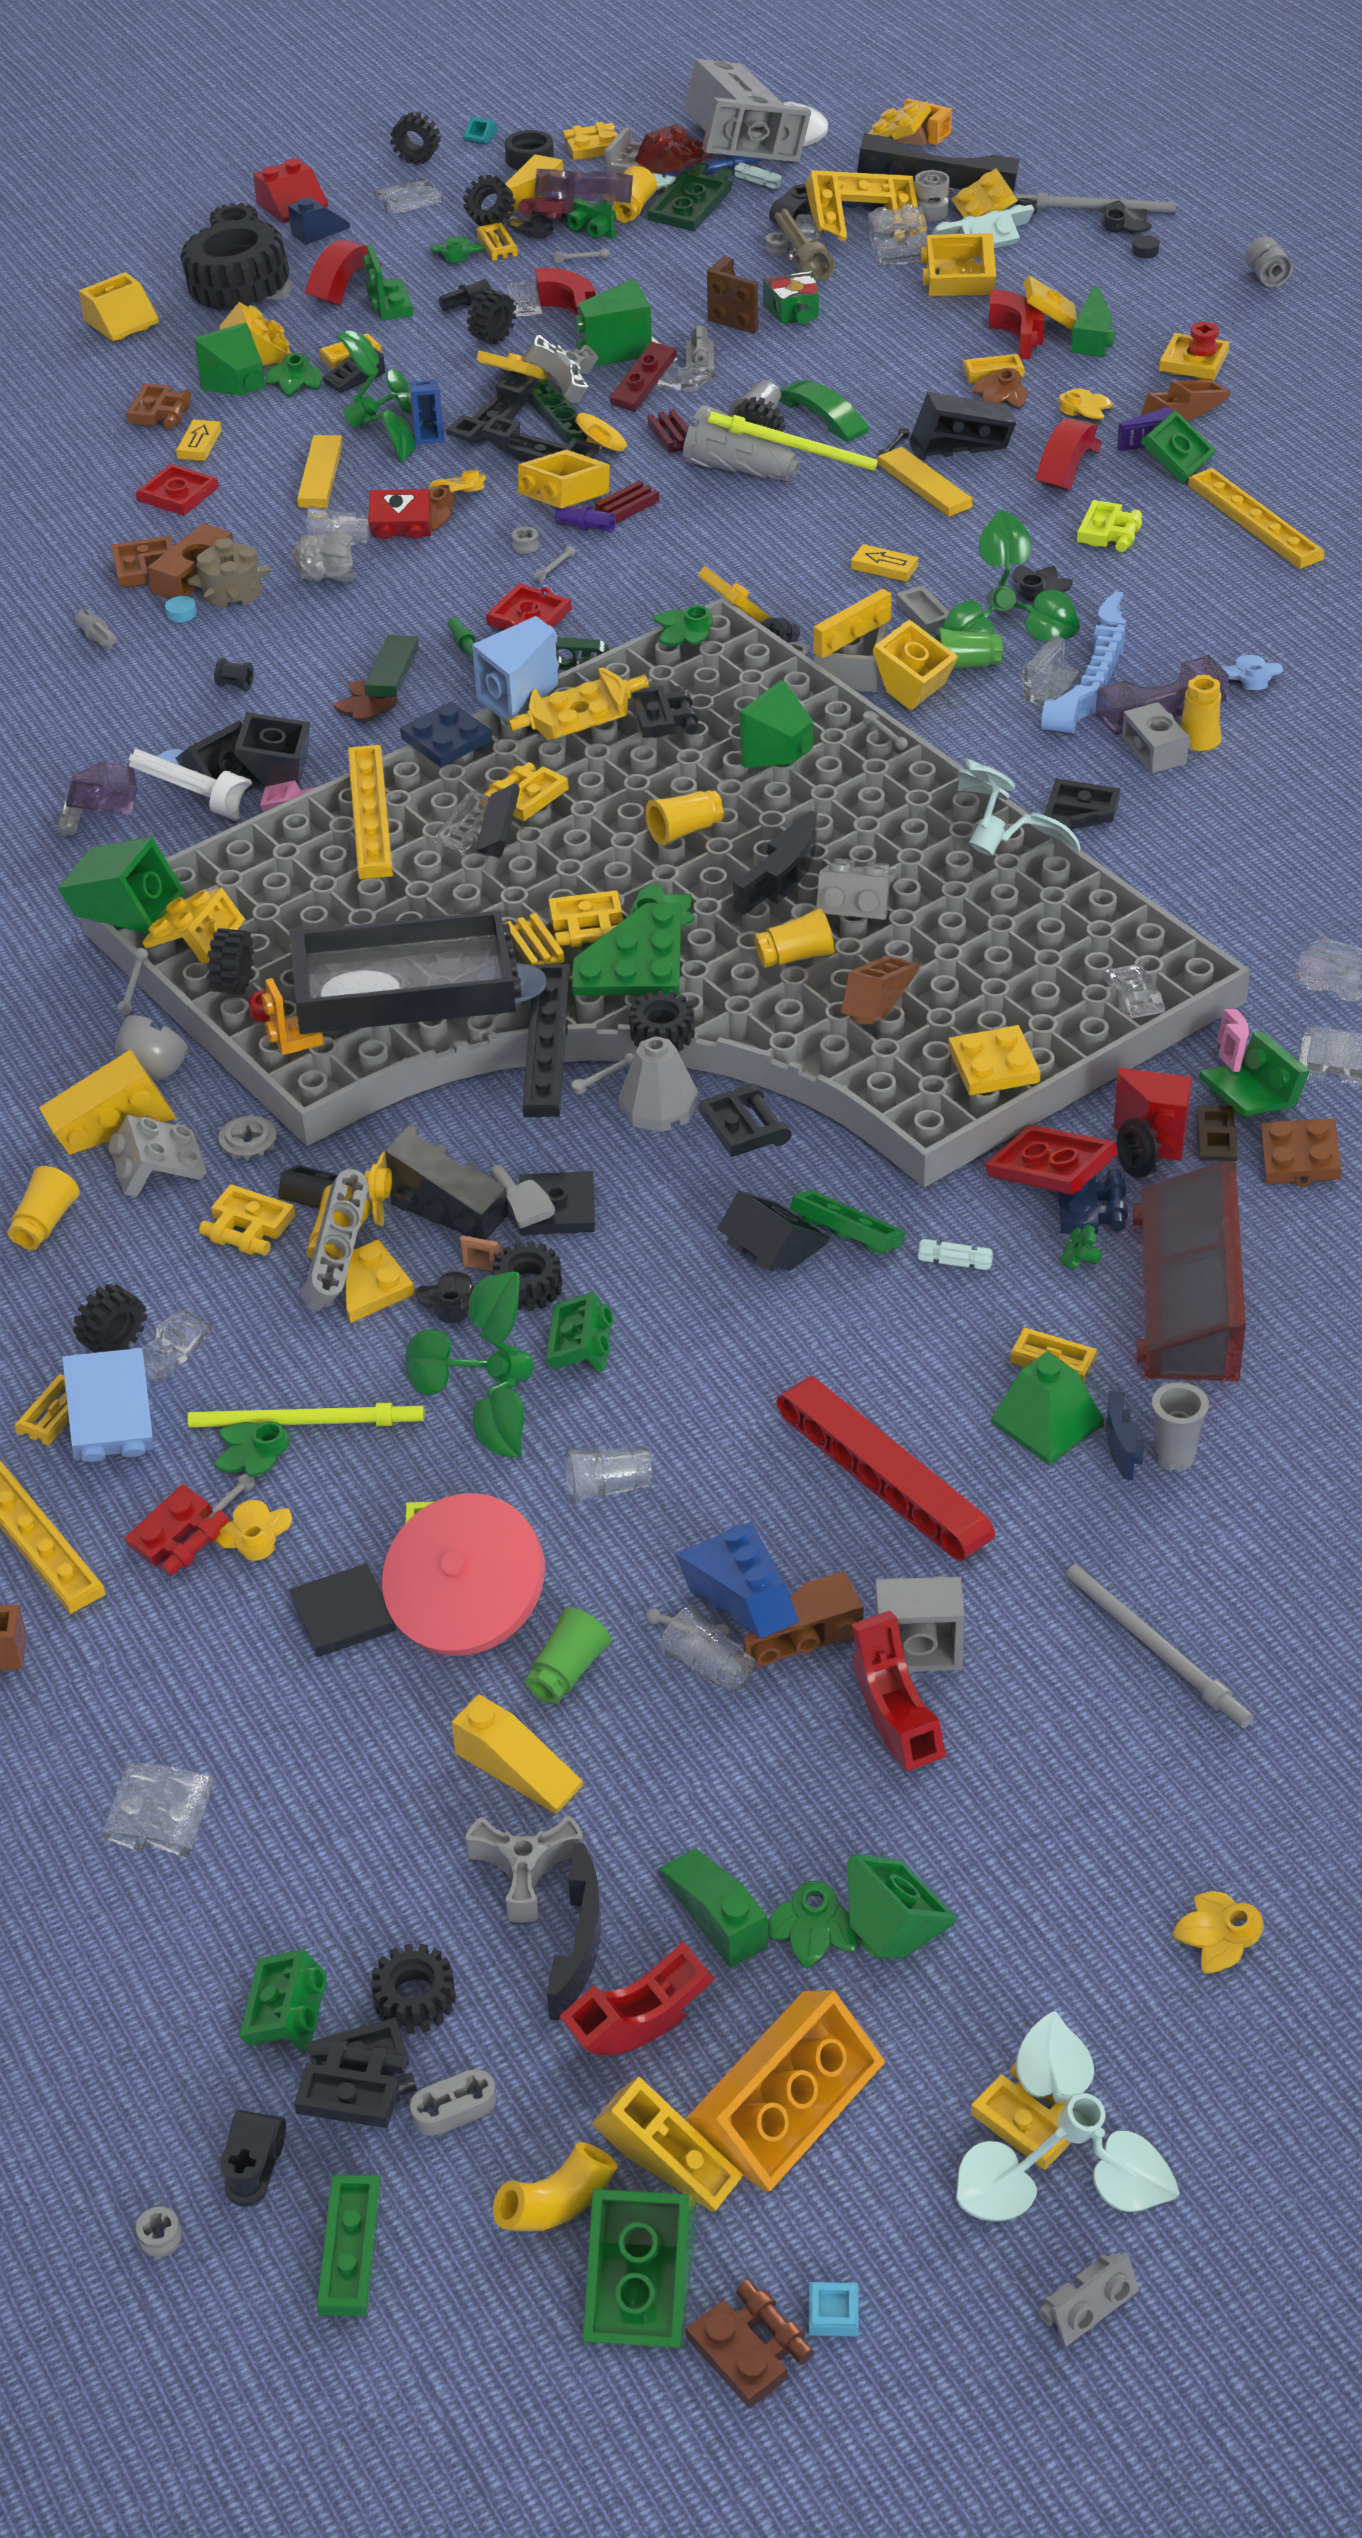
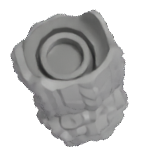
(325, 556)

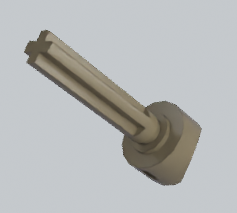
(809, 255)

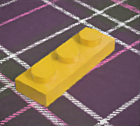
(852, 623)

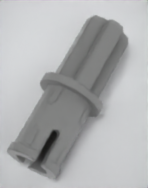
(95, 628)

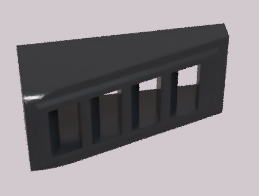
(351, 373)

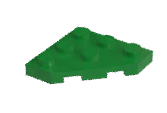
(634, 956)

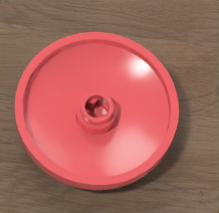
(463, 1574)

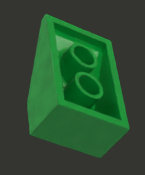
(639, 2267)

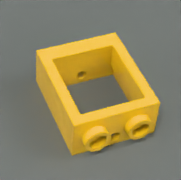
(959, 246)
(563, 478)

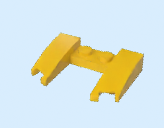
(829, 188)

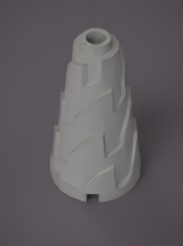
(716, 447)

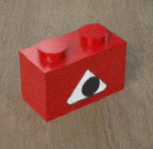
(400, 513)

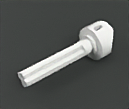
(223, 793)

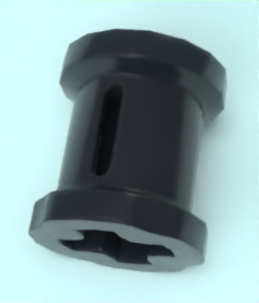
(234, 674)

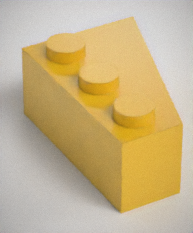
(99, 1103)

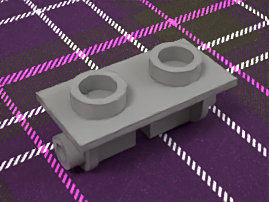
(700, 349)
(1101, 2290)

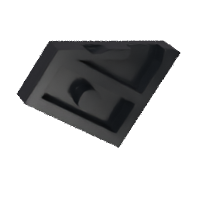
(1082, 803)

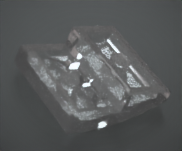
(407, 195)
(158, 1808)

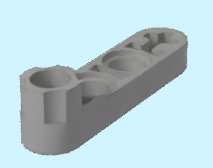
(321, 1288)

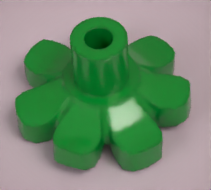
(1080, 1248)

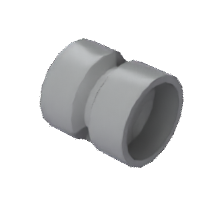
(932, 193)
(1269, 261)

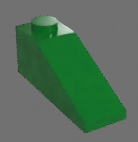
(1093, 328)
(718, 1906)

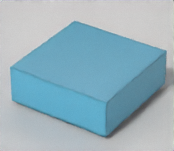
(833, 2309)

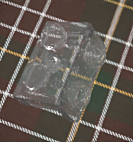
(1046, 675)

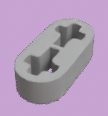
(453, 2102)

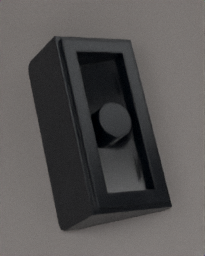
(498, 821)
(305, 1185)

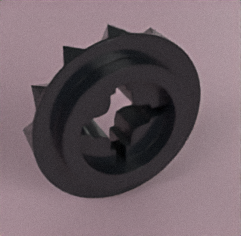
(1130, 1154)

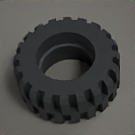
(235, 263)

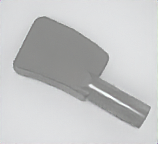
(526, 1199)

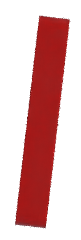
(886, 1468)

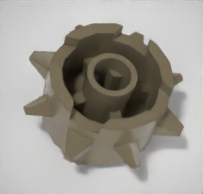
(229, 573)

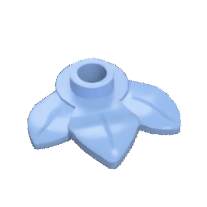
(1253, 671)

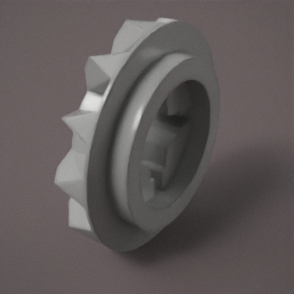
(235, 1132)

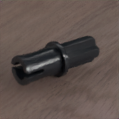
(463, 295)

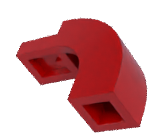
(334, 270)
(1064, 452)
(896, 1709)

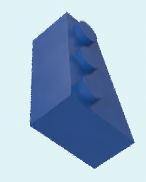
(741, 1579)

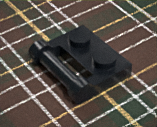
(735, 1125)

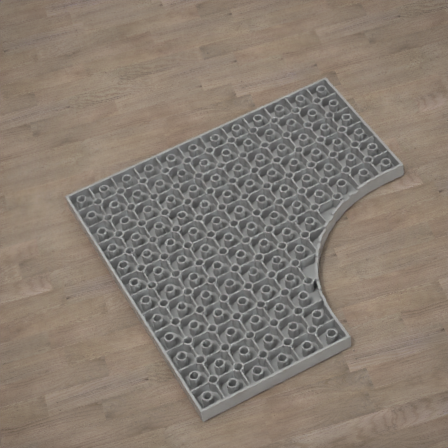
(993, 935)

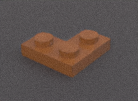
(134, 556)

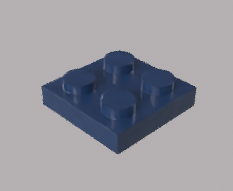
(446, 734)

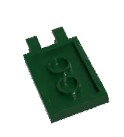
(691, 198)

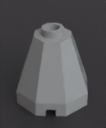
(657, 1087)

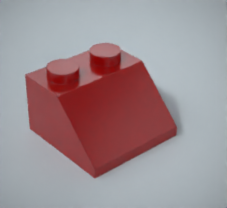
(285, 185)
(1156, 1098)

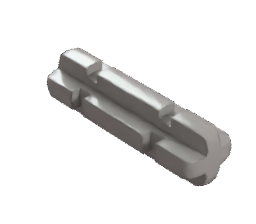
(68, 819)

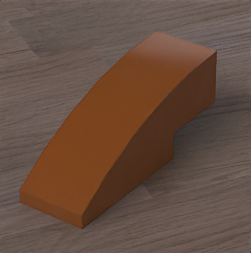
(1187, 398)

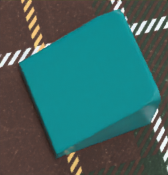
(480, 130)

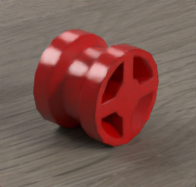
(1203, 339)

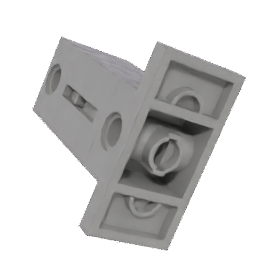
(743, 114)

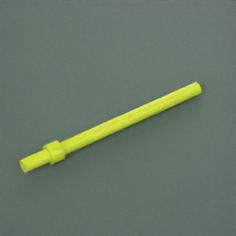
(738, 425)
(383, 1415)

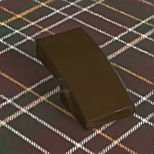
(1216, 1133)

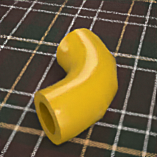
(557, 2197)

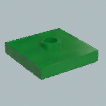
(1178, 446)

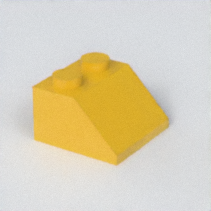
(913, 664)

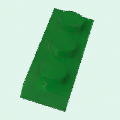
(847, 1221)
(349, 2245)

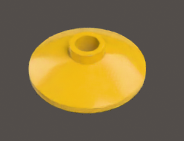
(600, 432)

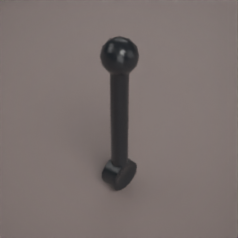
(902, 434)

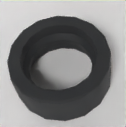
(525, 144)

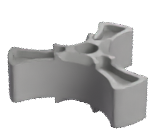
(563, 366)
(523, 1859)

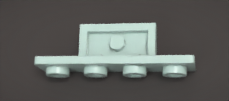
(1000, 223)

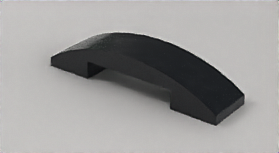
(510, 398)
(507, 437)
(571, 1973)

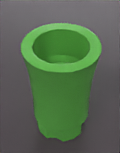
(972, 648)
(567, 1655)

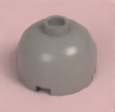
(156, 1050)

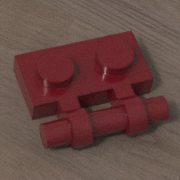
(551, 206)

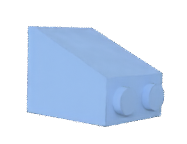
(514, 665)
(107, 1404)

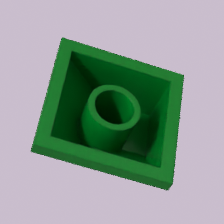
(229, 361)
(775, 729)
(1048, 1409)
(892, 1907)

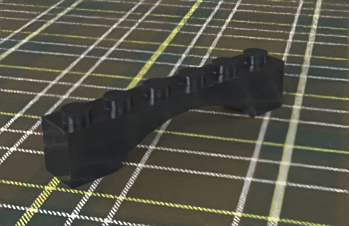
(889, 157)

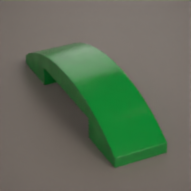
(841, 415)

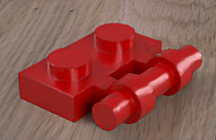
(171, 1524)

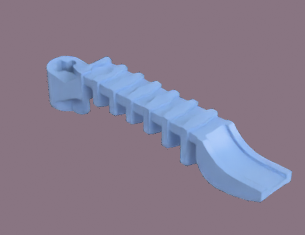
(1108, 645)

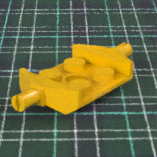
(600, 700)

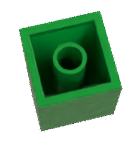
(615, 324)
(122, 885)

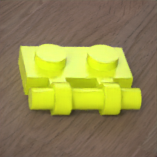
(1108, 523)

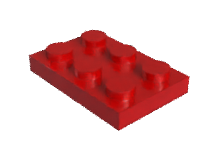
(1051, 1159)

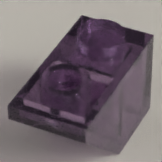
(104, 788)

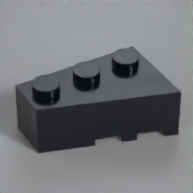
(960, 424)
(442, 1189)

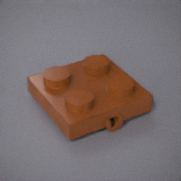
(1300, 1150)

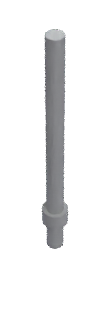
(1045, 201)
(1213, 1692)

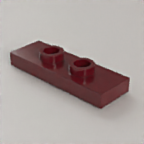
(643, 376)

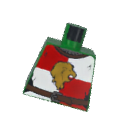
(792, 297)

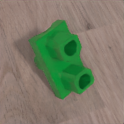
(595, 218)

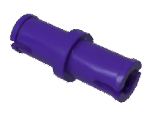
(585, 518)

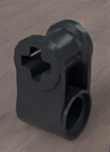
(794, 201)
(251, 2155)

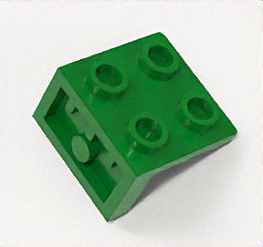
(388, 296)
(1266, 1082)

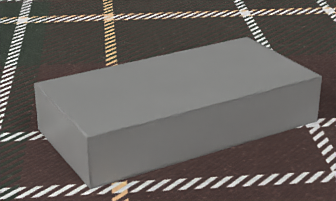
(922, 608)

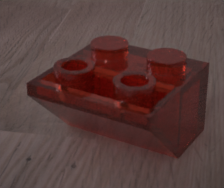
(670, 150)

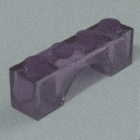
(586, 186)
(1124, 696)

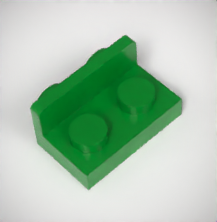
(580, 1332)
(284, 2000)

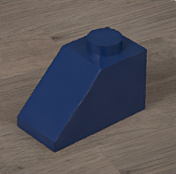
(313, 221)

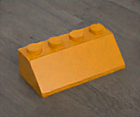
(788, 2088)

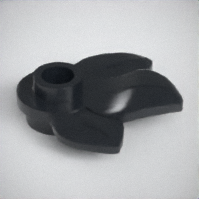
(1119, 218)
(538, 226)
(1032, 583)
(449, 1297)

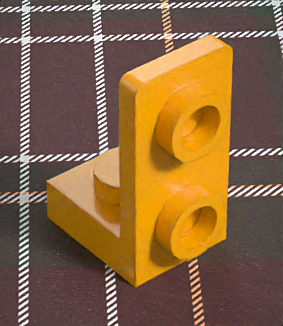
(938, 122)
(285, 1031)

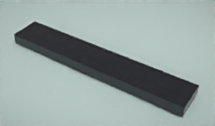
(547, 1044)

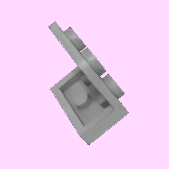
(854, 889)
(153, 1145)

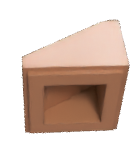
(920, 137)
(479, 1252)

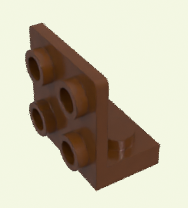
(731, 298)

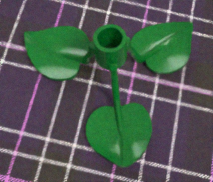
(364, 408)
(1007, 543)
(500, 1416)

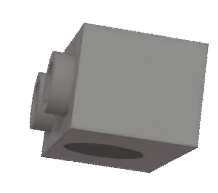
(1155, 737)

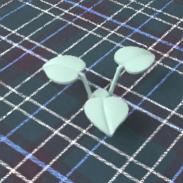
(990, 828)
(1058, 2063)

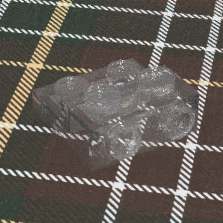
(897, 235)
(1332, 968)

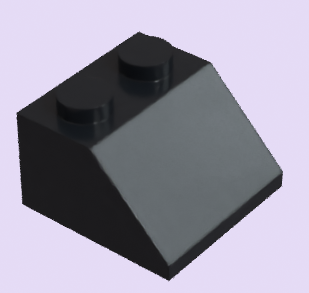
(273, 747)
(216, 755)
(770, 1232)

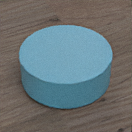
(180, 609)

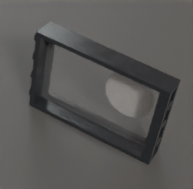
(403, 972)

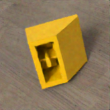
(117, 307)
(266, 335)

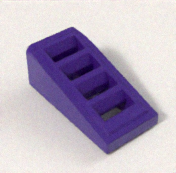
(1137, 424)

